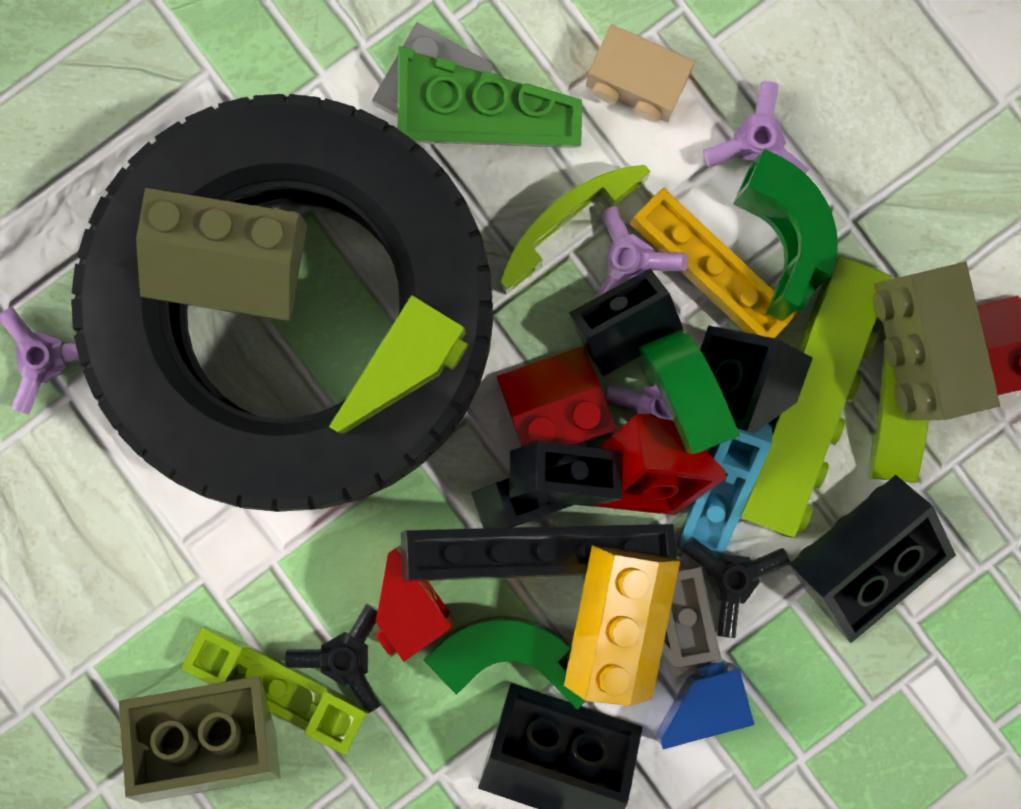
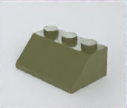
(219, 254)
(197, 740)

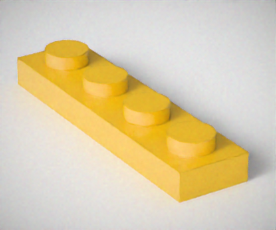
(710, 264)

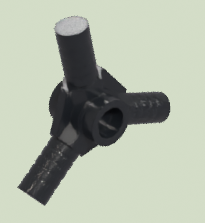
(733, 578)
(344, 659)

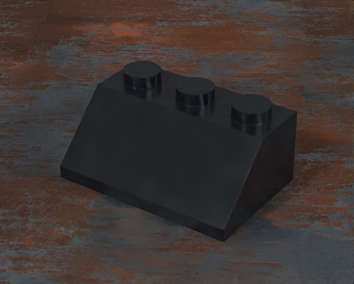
(874, 557)
(559, 755)

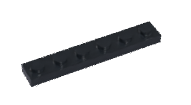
(522, 551)

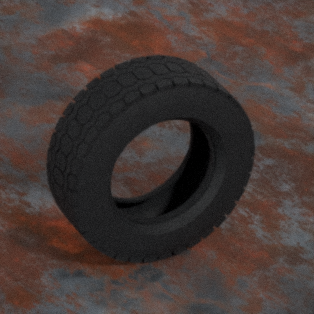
(141, 348)

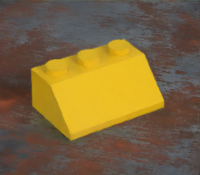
(621, 626)

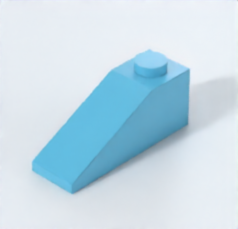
(717, 512)

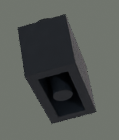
(624, 320)
(565, 474)

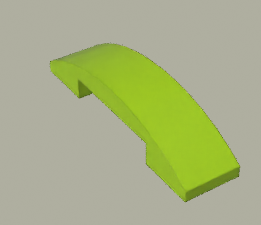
(613, 189)
(898, 442)
(289, 692)

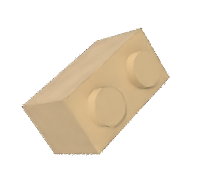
(638, 74)

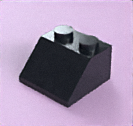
(755, 374)

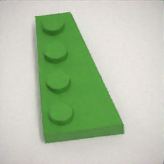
(480, 108)

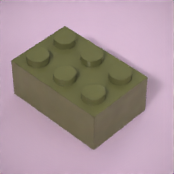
(936, 344)

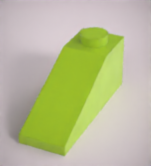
(408, 358)

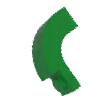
(802, 220)
(689, 391)
(499, 640)

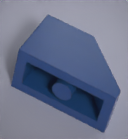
(706, 706)

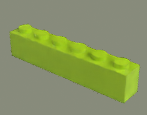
(837, 339)

